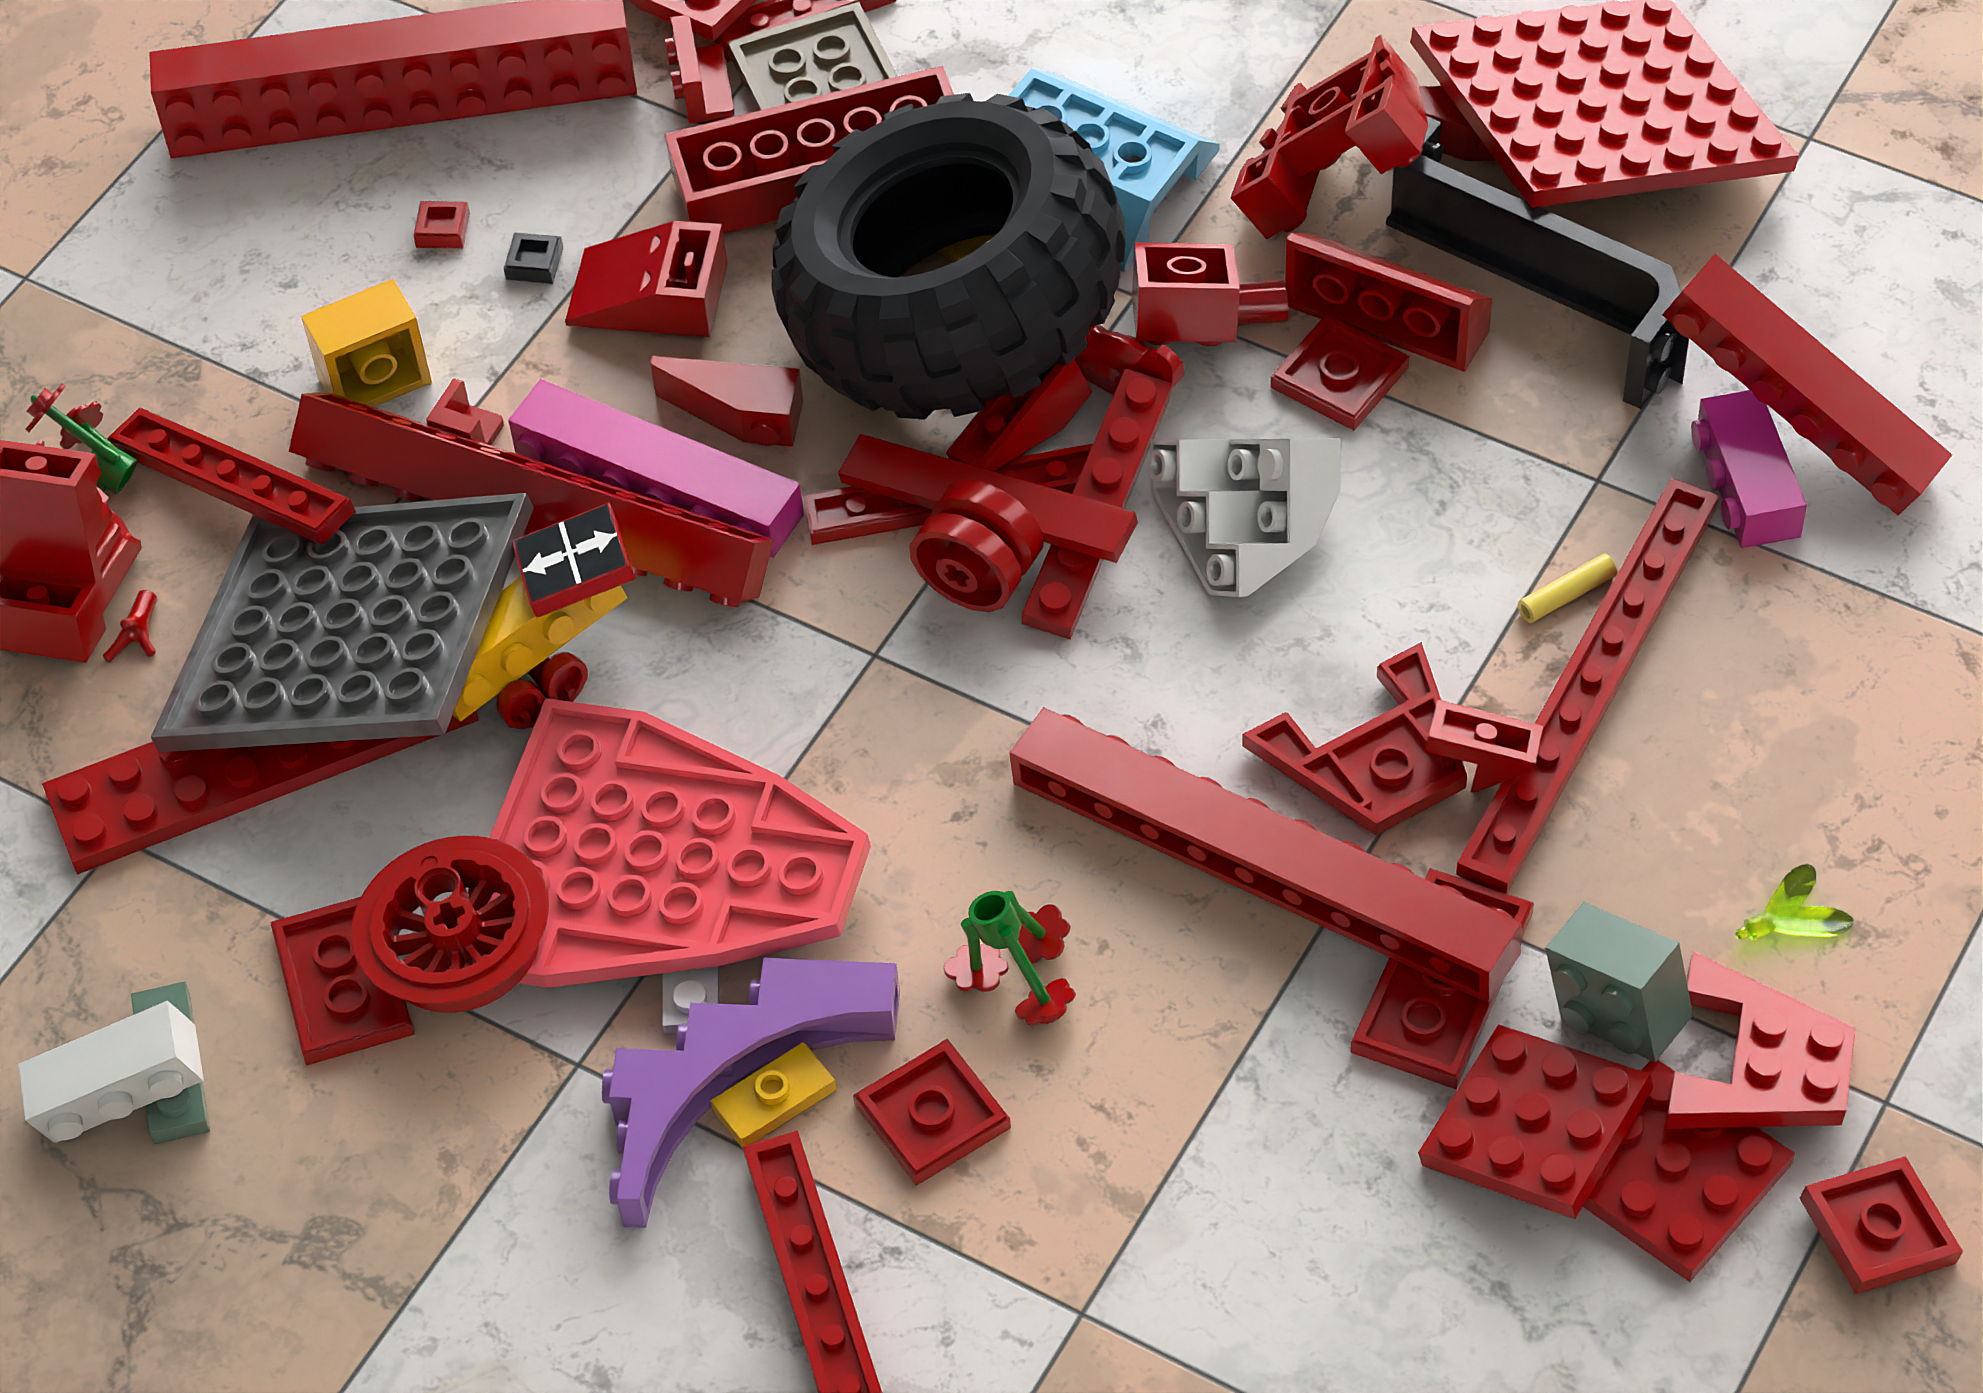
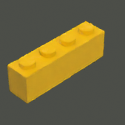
(520, 641)

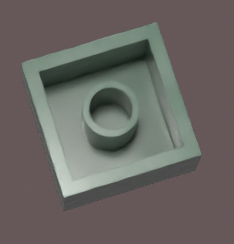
(1619, 982)

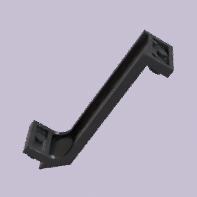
(1547, 258)

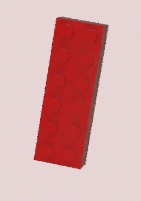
(748, 164)

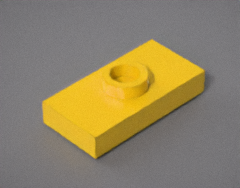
(773, 1095)

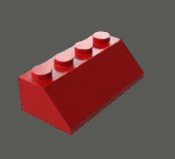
(1386, 300)

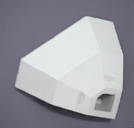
(1245, 503)

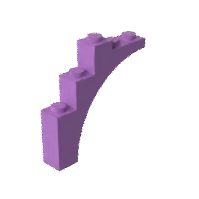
(665, 1092)

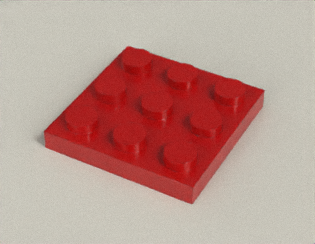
(1536, 1121)
(1686, 1186)

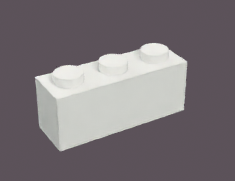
(110, 1072)

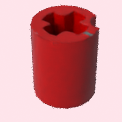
(1262, 303)

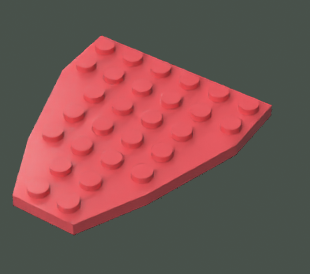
(668, 849)

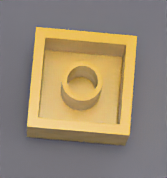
(368, 346)

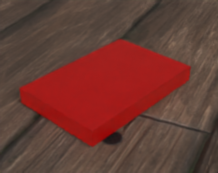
(329, 994)

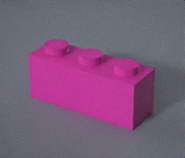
(1749, 469)

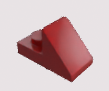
(1494, 742)

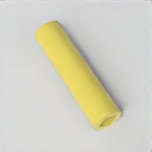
(1567, 588)

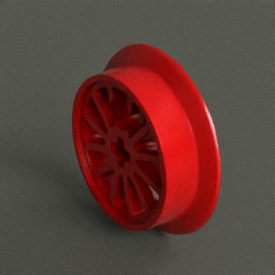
(451, 928)

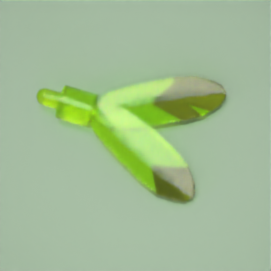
(1787, 915)

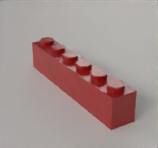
(1807, 385)

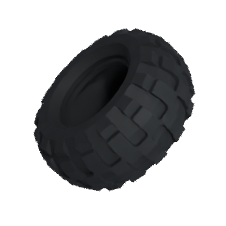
(975, 323)

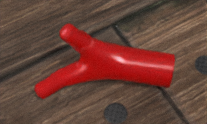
(135, 626)

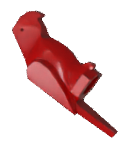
(1113, 352)

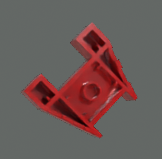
(1363, 106)

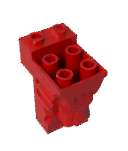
(57, 551)

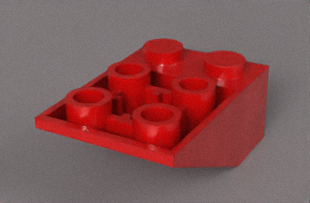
(652, 281)

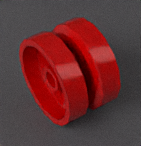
(976, 545)

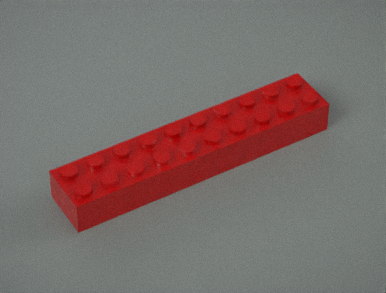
(390, 74)

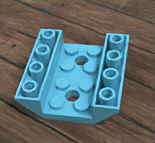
(1118, 133)

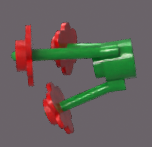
(79, 428)
(1029, 936)

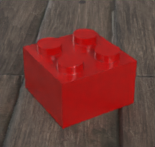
(1185, 293)

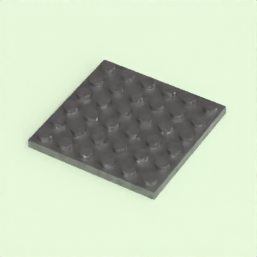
(346, 632)

